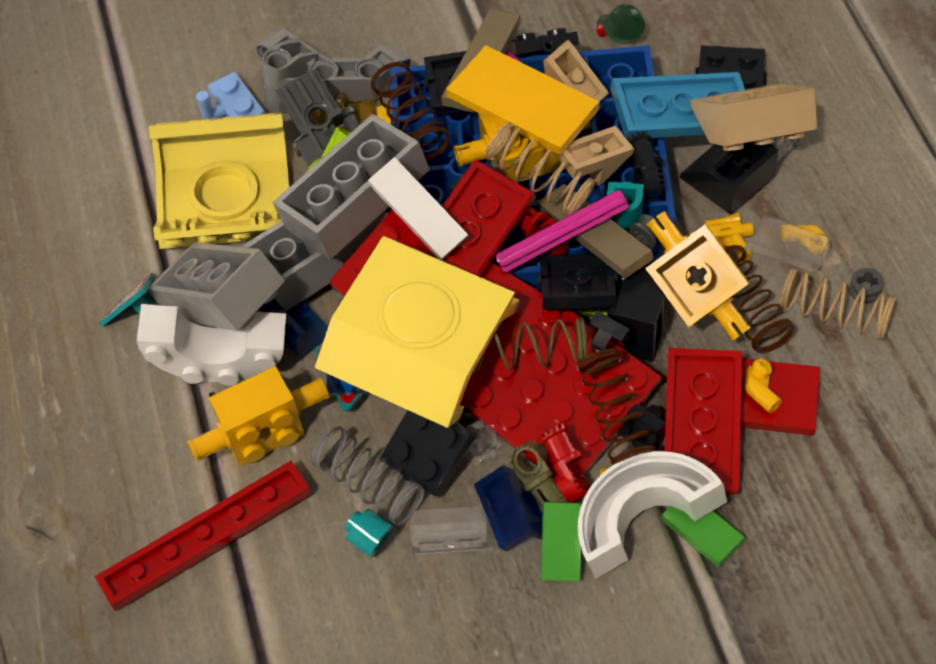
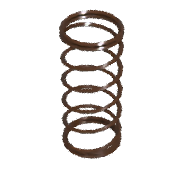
(423, 130)
(782, 322)
(609, 362)

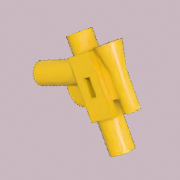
(731, 232)

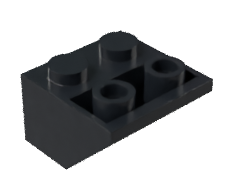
(733, 175)
(641, 310)

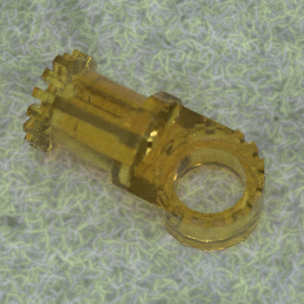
(364, 109)

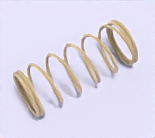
(494, 150)
(883, 320)

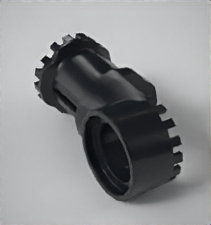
(646, 165)

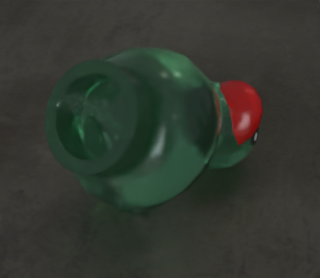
(622, 24)

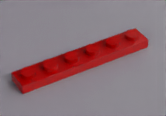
(202, 535)

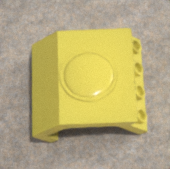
(218, 178)
(414, 330)

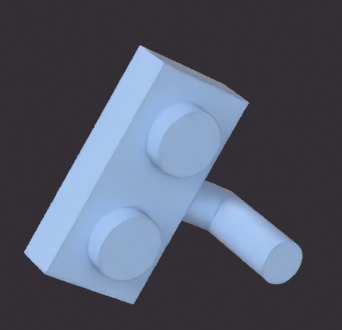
(231, 96)

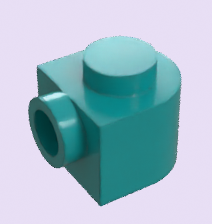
(634, 196)
(368, 531)

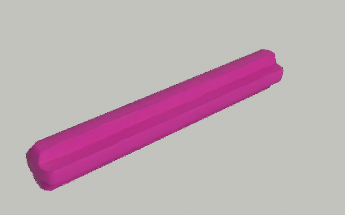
(562, 231)

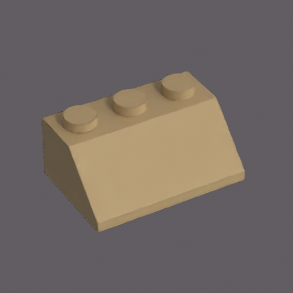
(756, 115)

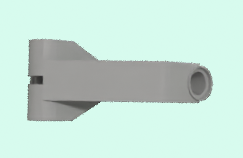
(289, 57)

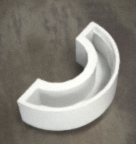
(208, 352)
(637, 485)

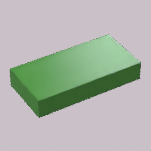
(708, 534)
(560, 542)

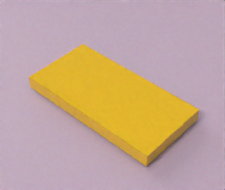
(519, 94)

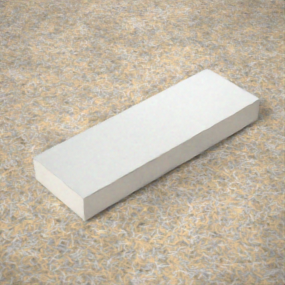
(417, 208)

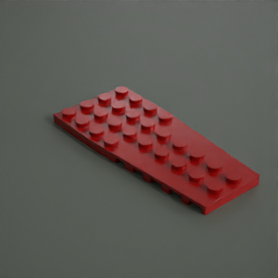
(529, 396)

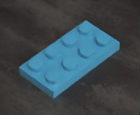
(663, 102)

